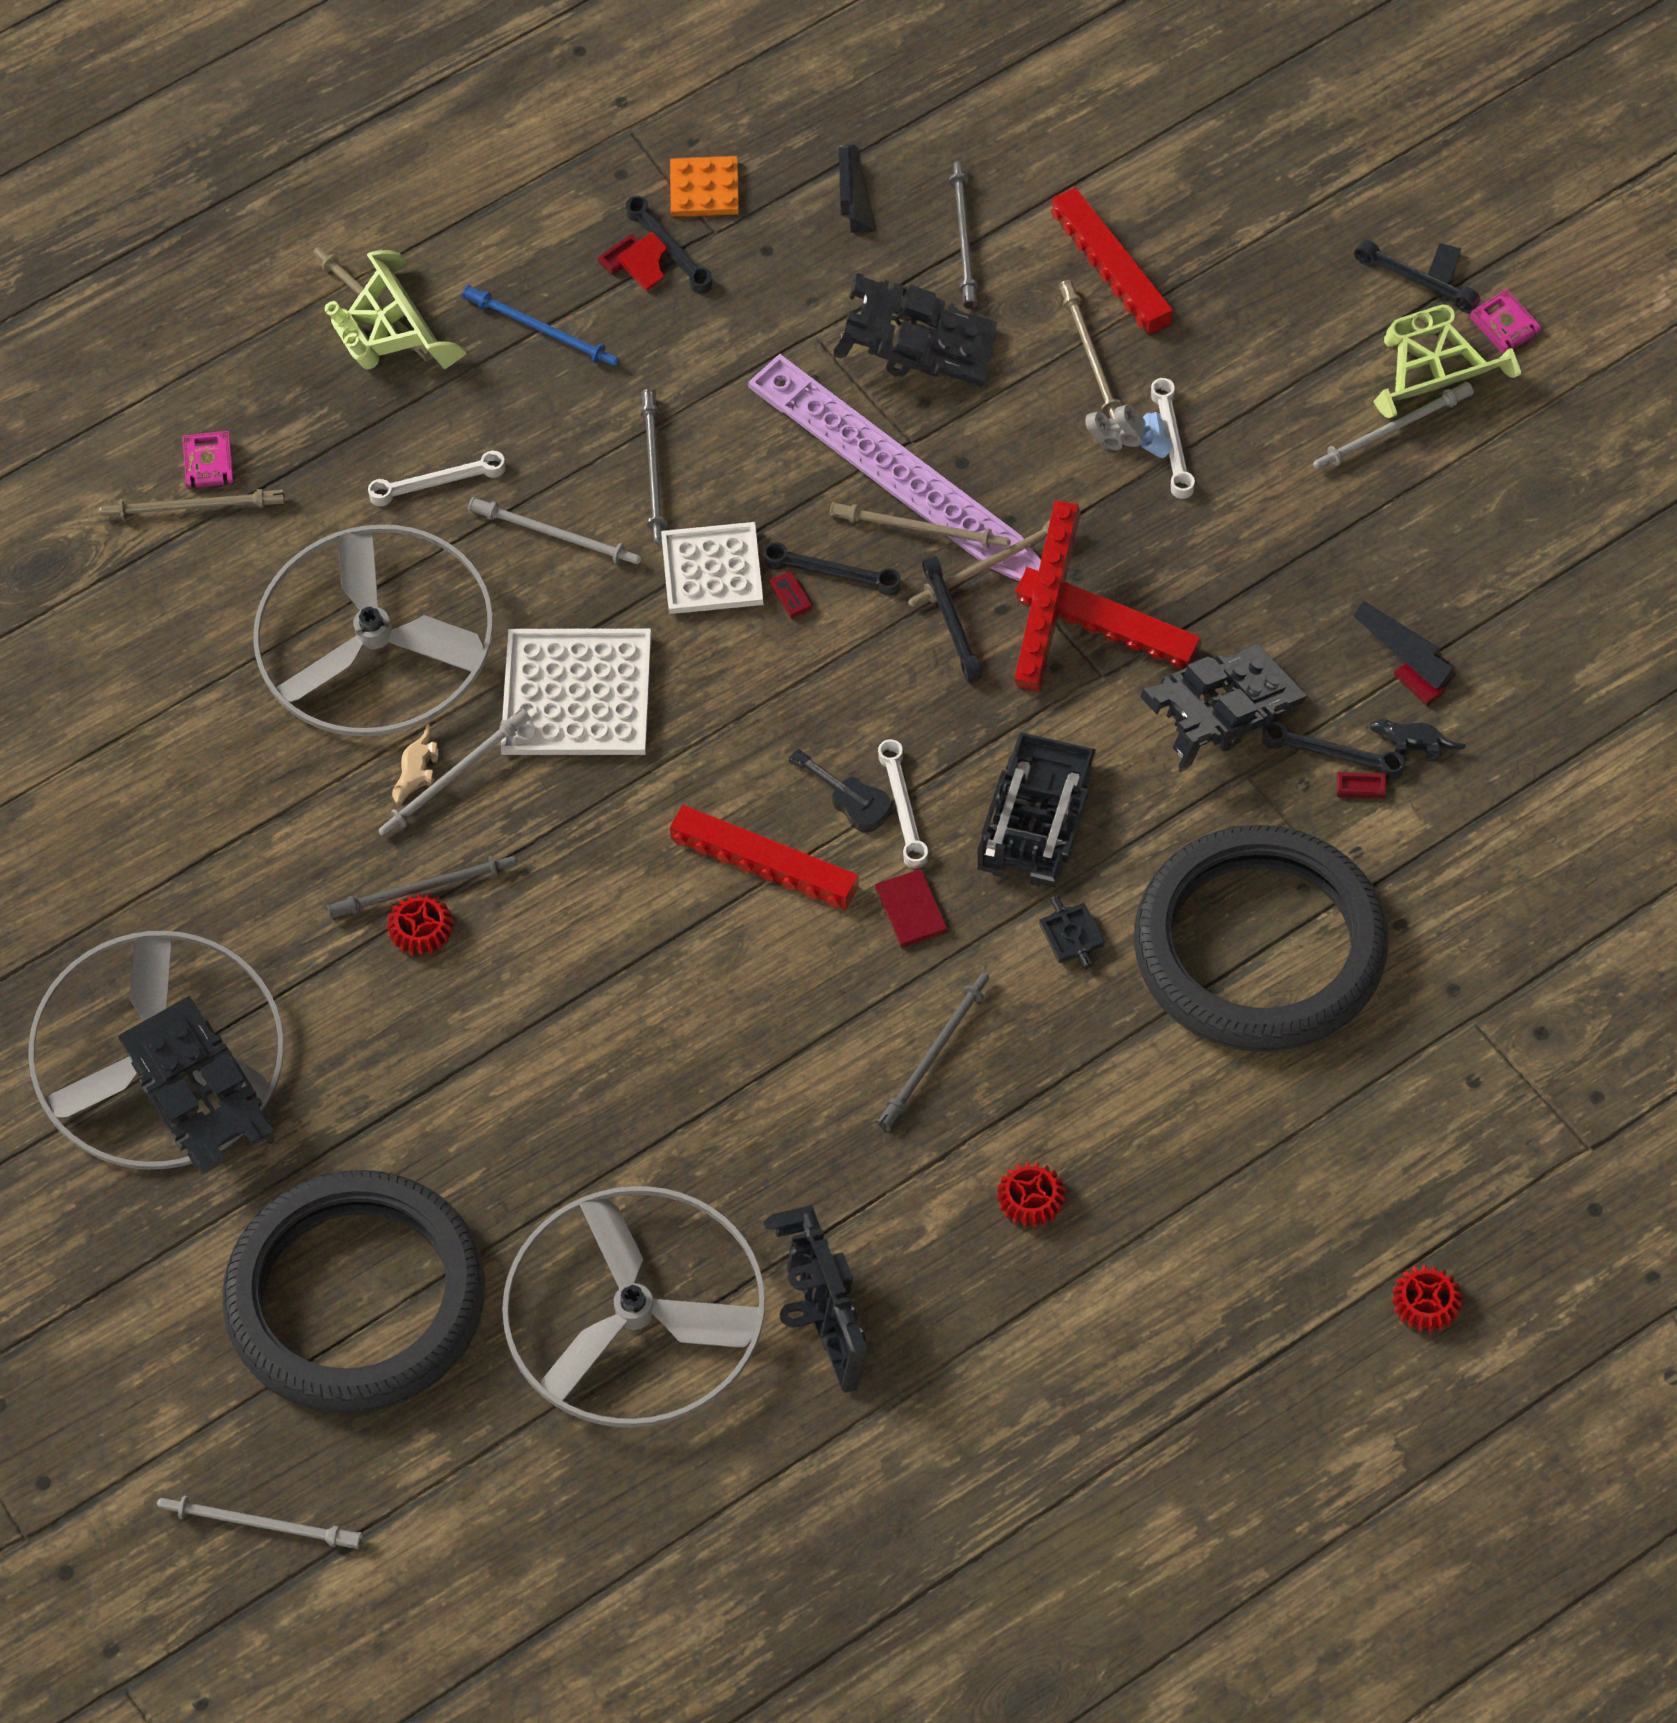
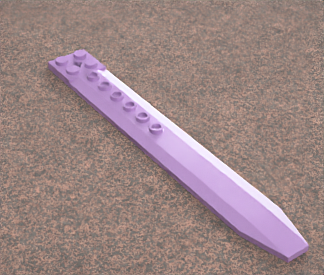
(886, 462)

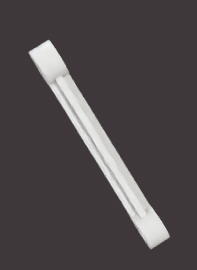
(1171, 432)
(436, 478)
(903, 804)

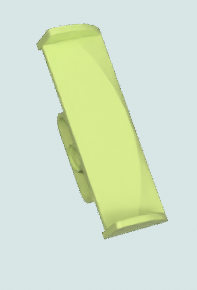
(1435, 319)
(367, 350)

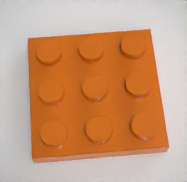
(704, 186)

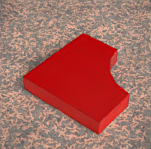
(643, 261)

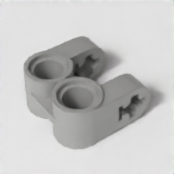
(1112, 433)

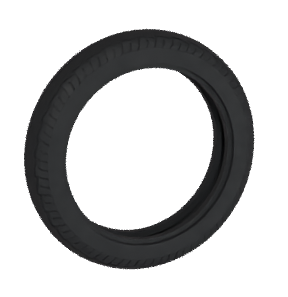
(1247, 1026)
(372, 1385)

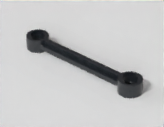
(673, 248)
(1465, 299)
(832, 568)
(934, 575)
(1332, 750)

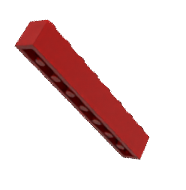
(1111, 261)
(1047, 595)
(1118, 622)
(764, 857)

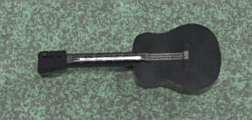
(863, 805)

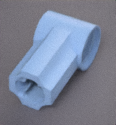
(1154, 436)

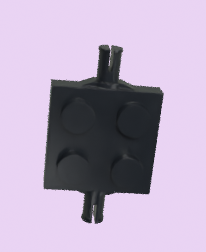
(1071, 933)

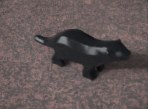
(1414, 738)

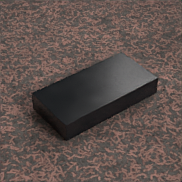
(1444, 262)

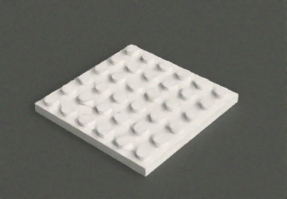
(580, 690)

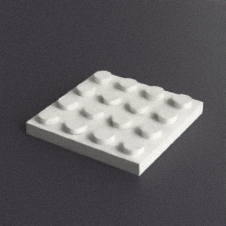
(712, 568)

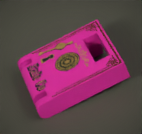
(1507, 324)
(209, 461)

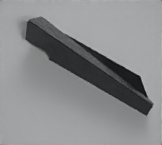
(853, 191)
(1408, 645)

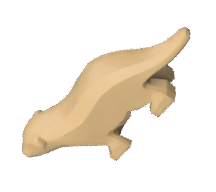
(414, 767)

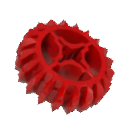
(426, 935)
(1036, 1206)
(1427, 1285)

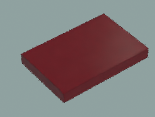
(910, 908)

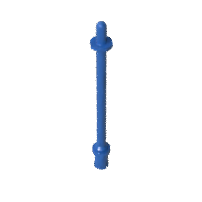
(485, 300)

